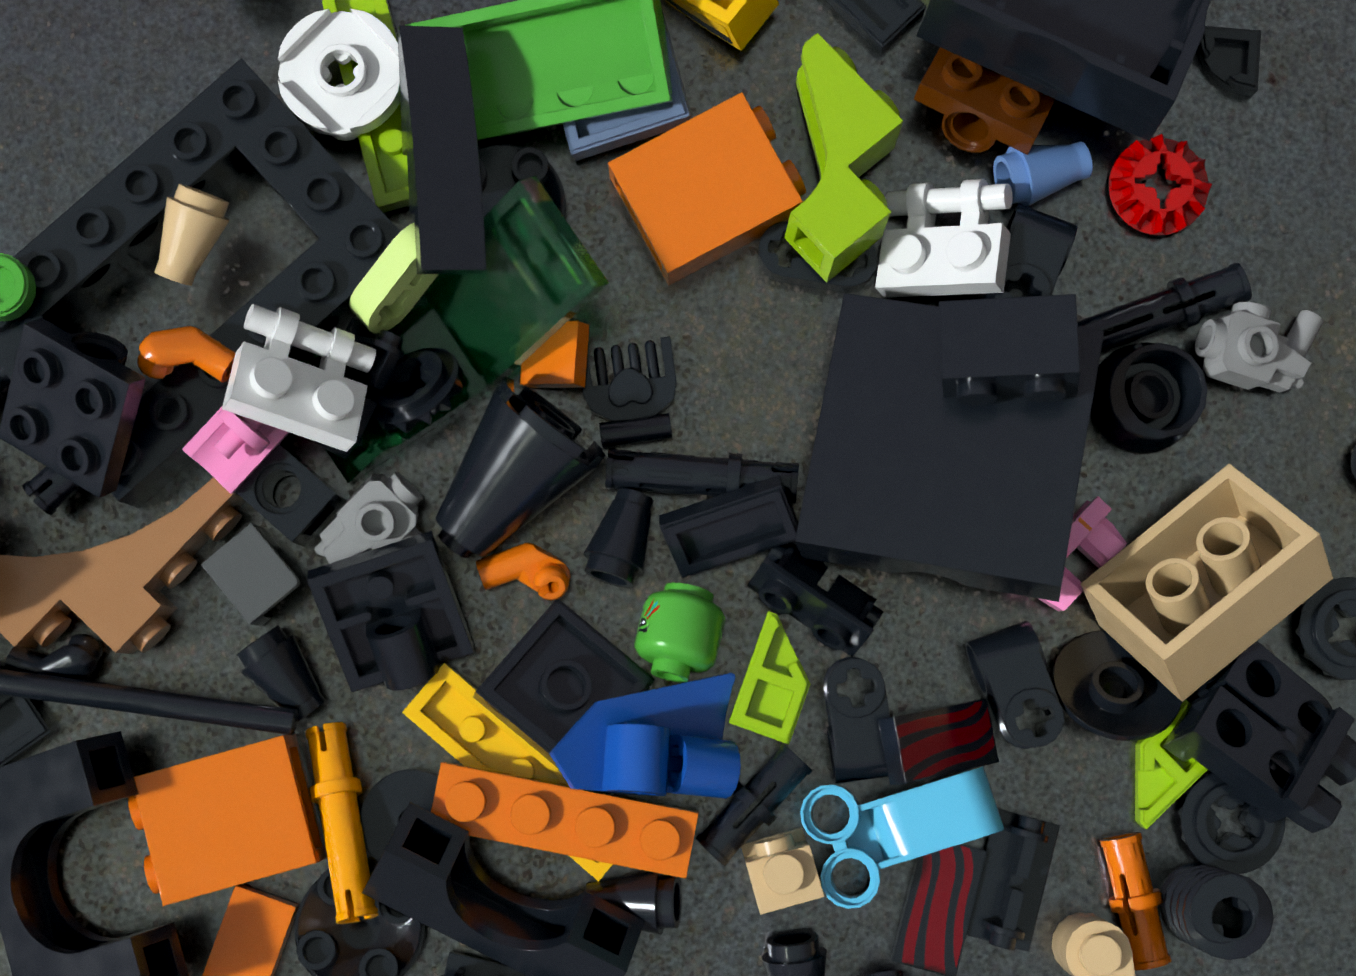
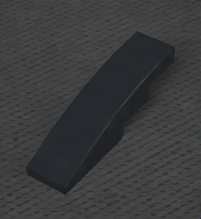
(441, 150)

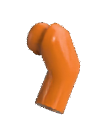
(181, 346)
(529, 565)

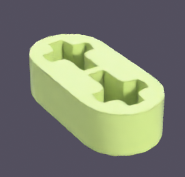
(391, 285)

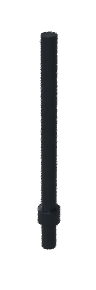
(148, 702)

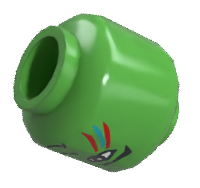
(679, 631)

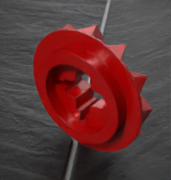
(1139, 204)

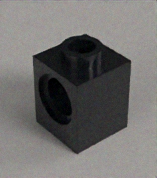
(310, 511)

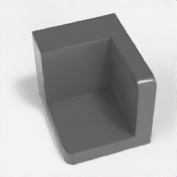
(252, 573)

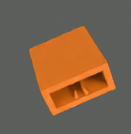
(707, 187)
(227, 819)

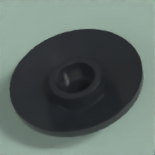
(1099, 666)

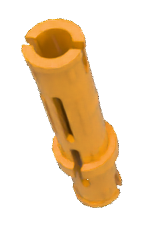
(341, 822)

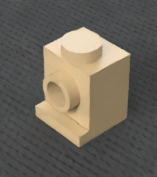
(782, 870)

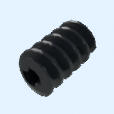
(1241, 917)

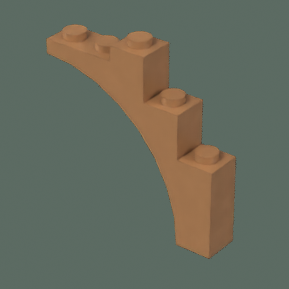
(114, 583)

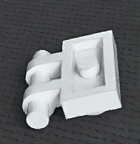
(945, 258)
(294, 394)

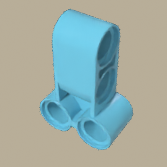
(903, 826)

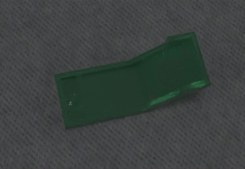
(491, 319)

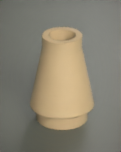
(189, 232)

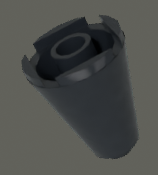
(512, 470)

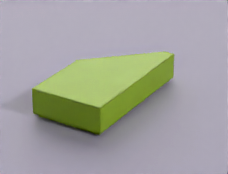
(772, 686)
(1161, 775)

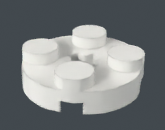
(305, 74)

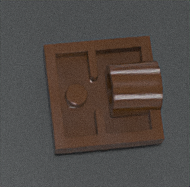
(982, 104)

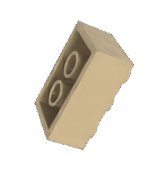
(1207, 581)

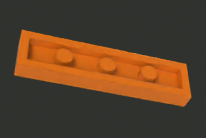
(566, 819)

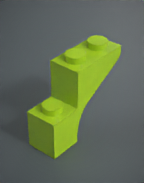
(849, 134)

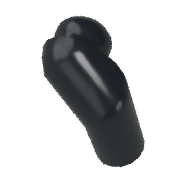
(73, 660)

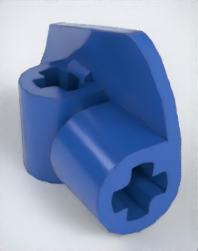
(654, 743)

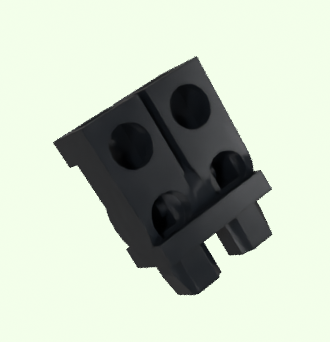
(1269, 739)

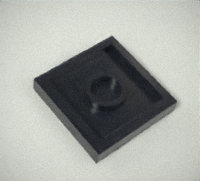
(557, 677)

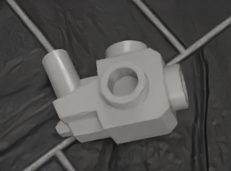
(1250, 353)
(372, 517)

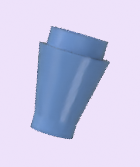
(1042, 170)

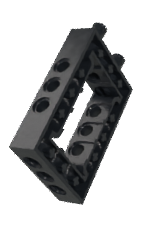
(126, 217)

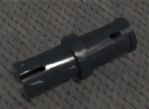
(724, 839)

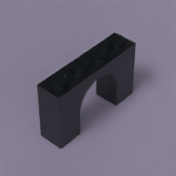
(36, 807)

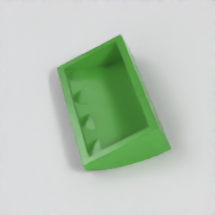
(561, 61)

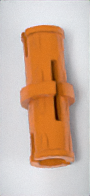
(1135, 899)

